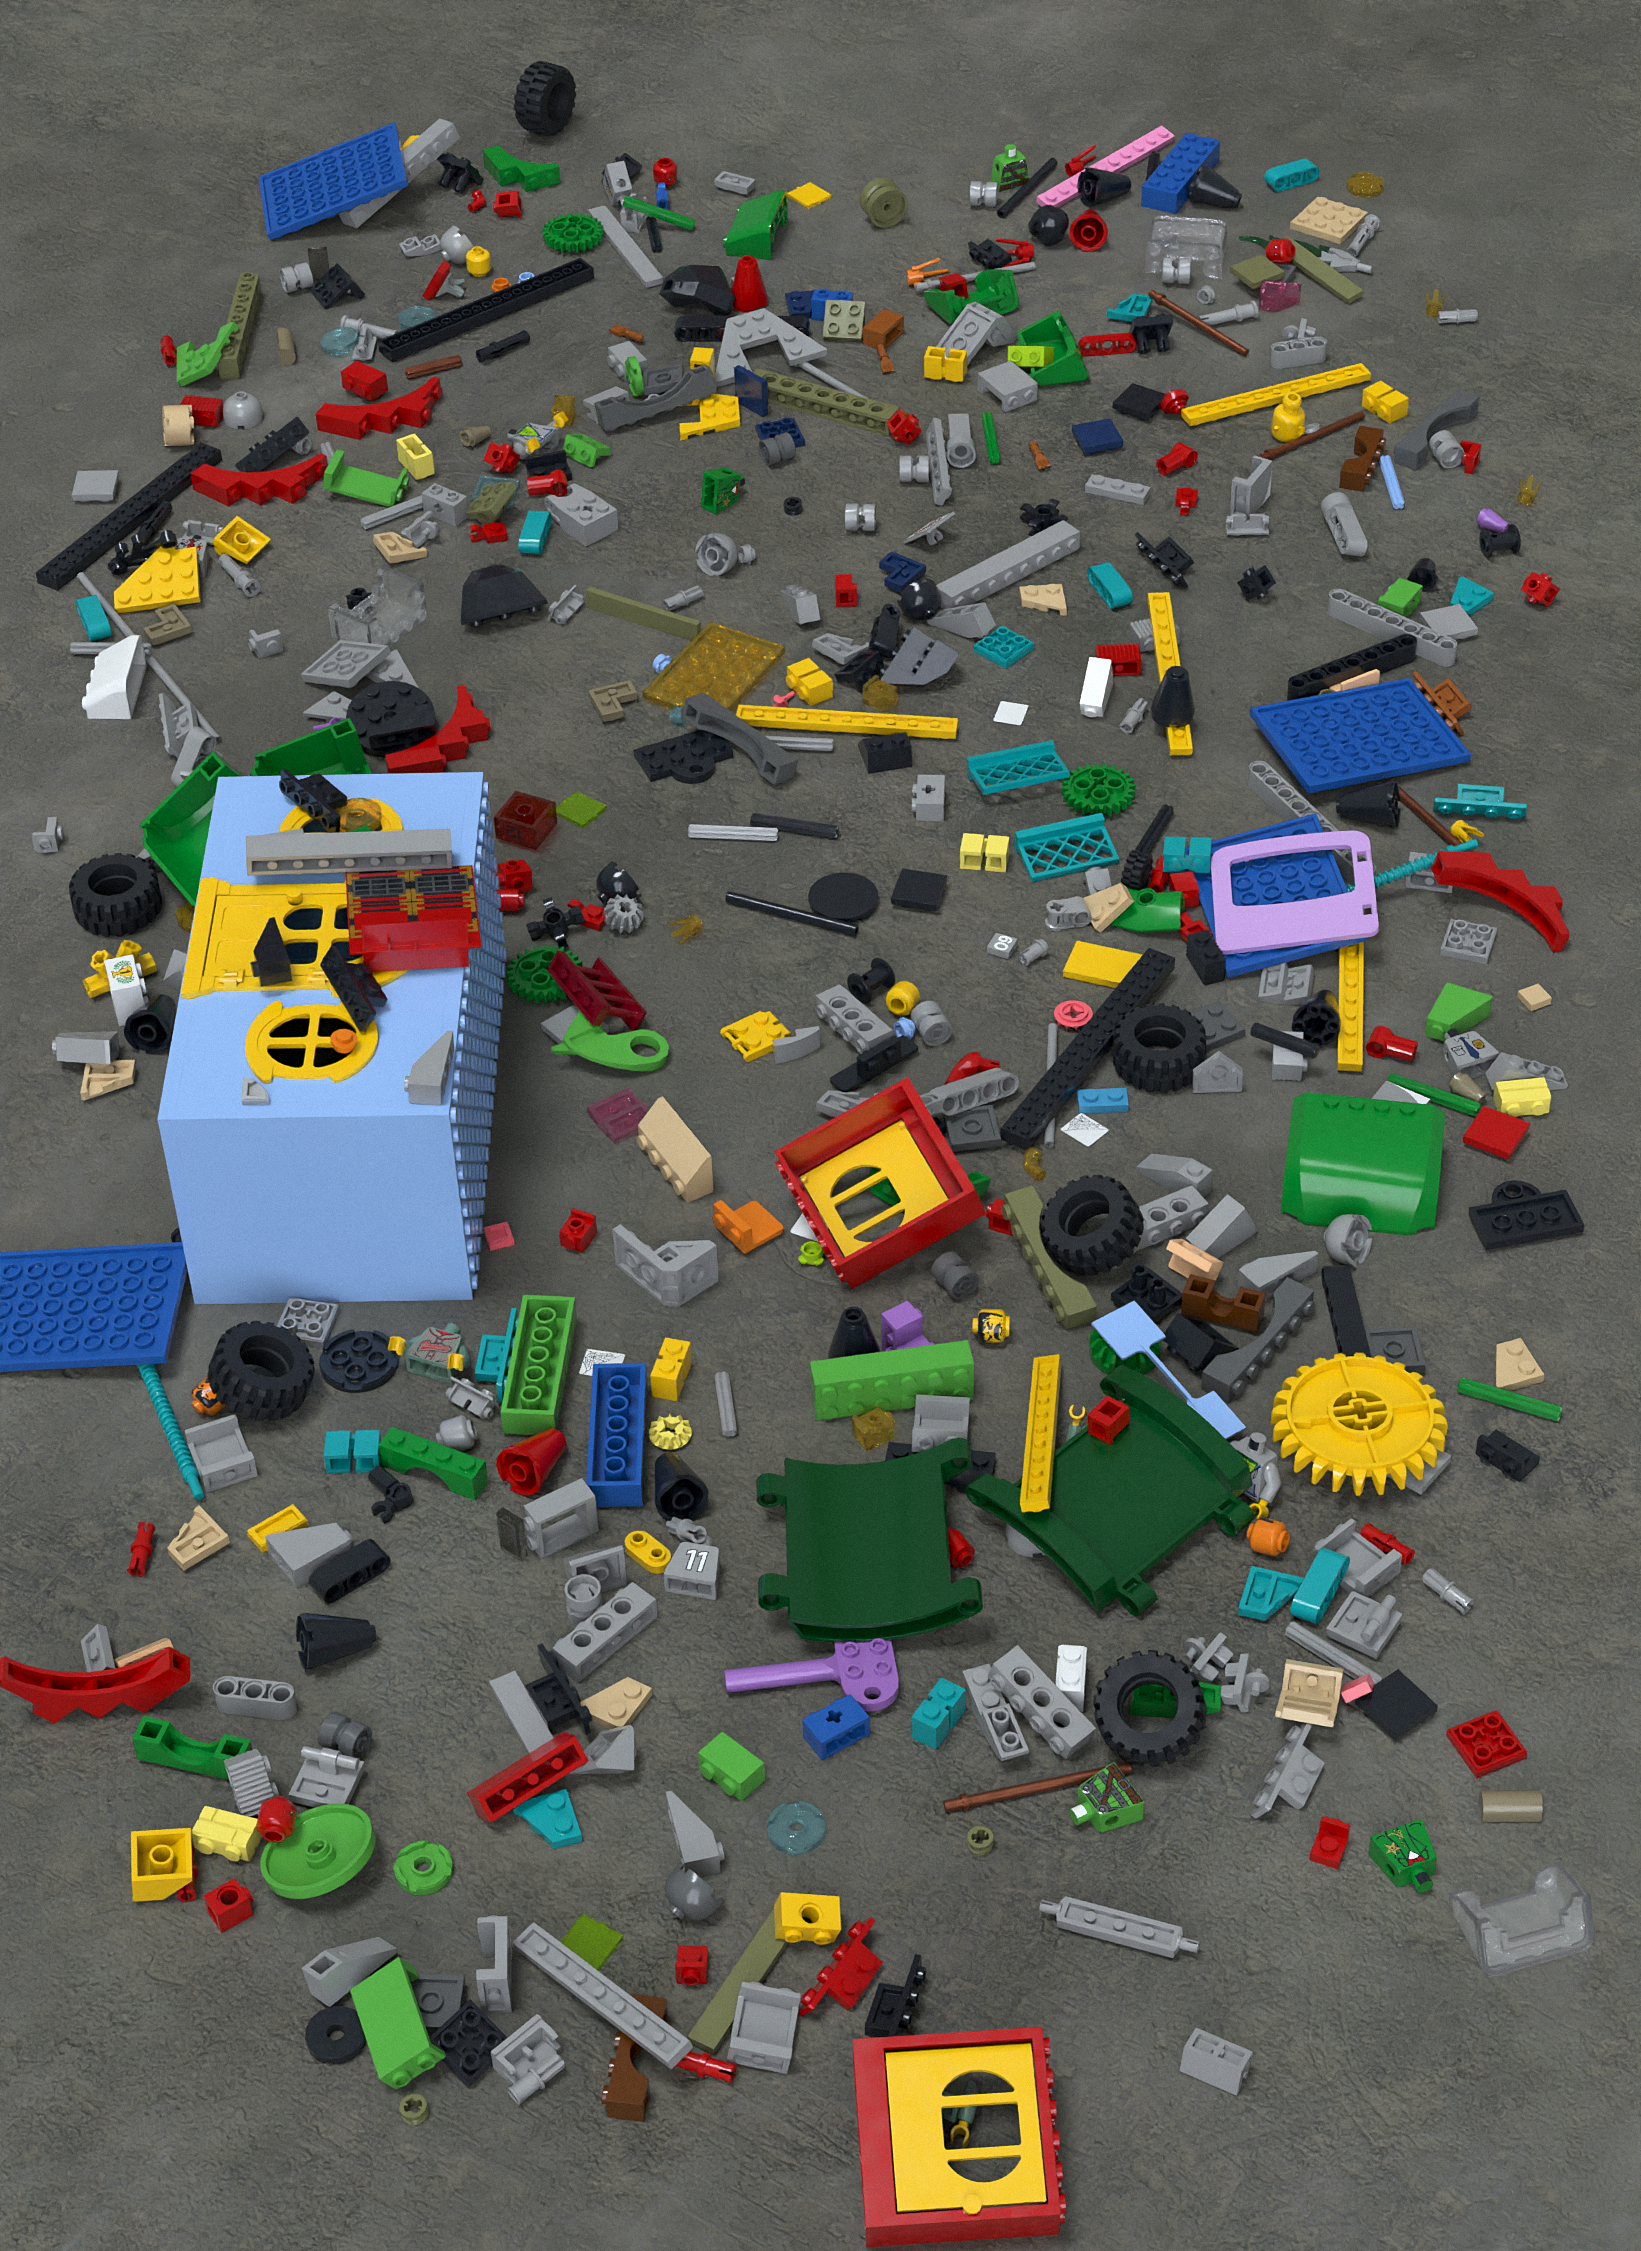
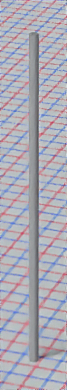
(178, 693)

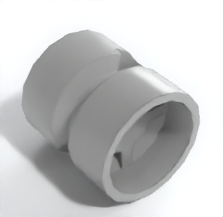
(983, 193)
(1176, 270)
(296, 277)
(1446, 449)
(914, 468)
(853, 513)
(931, 1023)
(582, 1597)

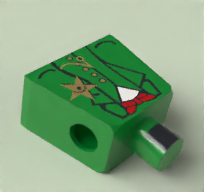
(720, 489)
(1405, 1855)

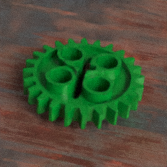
(573, 232)
(1098, 790)
(530, 976)

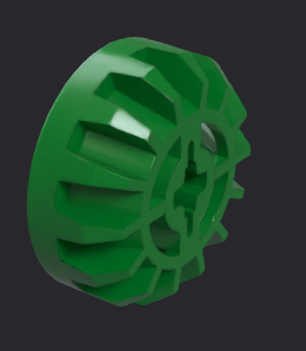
(1107, 1359)

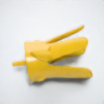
(1461, 830)

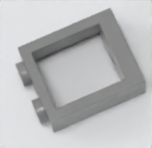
(566, 1531)

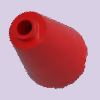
(1088, 231)
(748, 286)
(531, 1461)

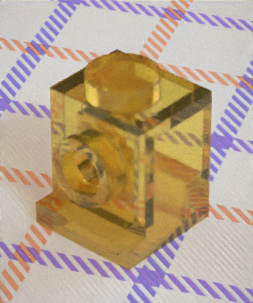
(564, 404)
(879, 694)
(873, 1428)

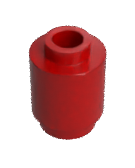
(511, 900)
(960, 1550)

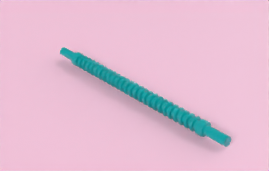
(1412, 867)
(171, 1429)

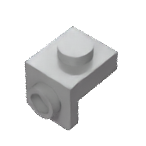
(266, 643)
(48, 840)
(1096, 880)

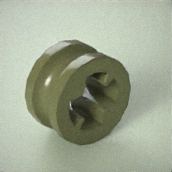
(972, 1837)
(408, 2116)

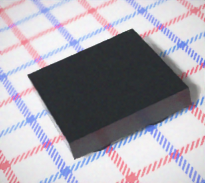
(1138, 401)
(919, 889)
(1396, 1704)
(468, 2042)

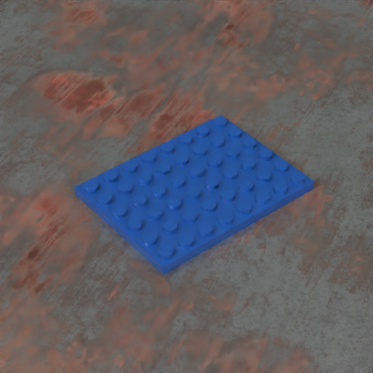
(333, 181)
(1359, 735)
(1276, 881)
(89, 1306)

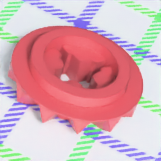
(1080, 1009)

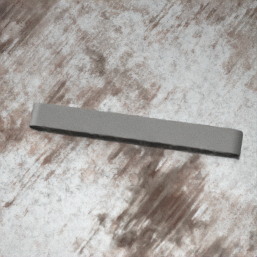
(1291, 805)

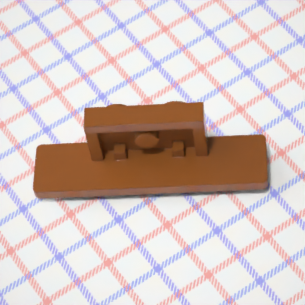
(1447, 700)

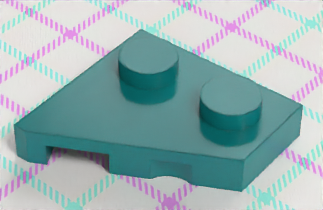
(1132, 307)
(1471, 596)
(1267, 1592)
(551, 1818)

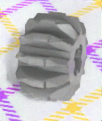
(623, 914)

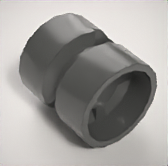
(779, 448)
(955, 1275)
(345, 1735)

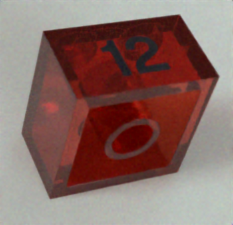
(525, 820)

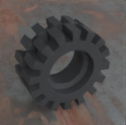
(1137, 870)

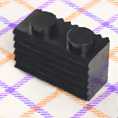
(1206, 957)

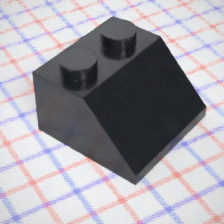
(886, 752)
(1196, 1341)

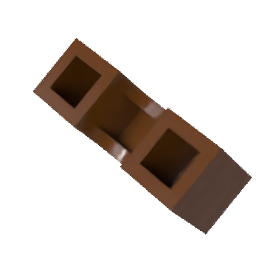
(1204, 1302)

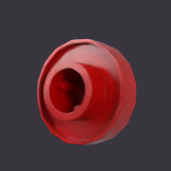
(1174, 401)

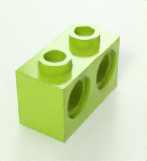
(1031, 355)

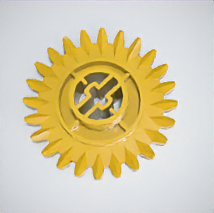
(1359, 1421)

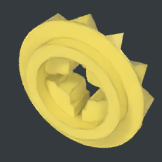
(666, 1439)

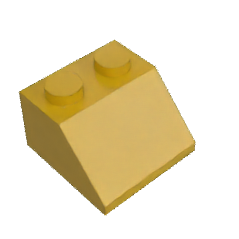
(160, 1862)

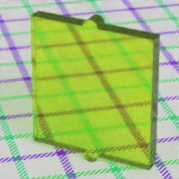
(580, 809)
(592, 1941)

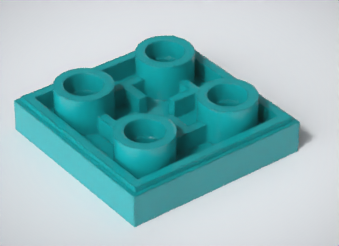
(1003, 647)

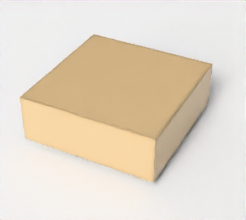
(1534, 997)

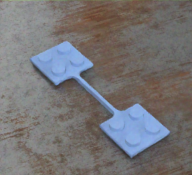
(1133, 1332)

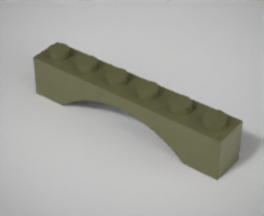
(1069, 1298)

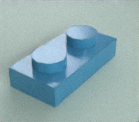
(1102, 1100)

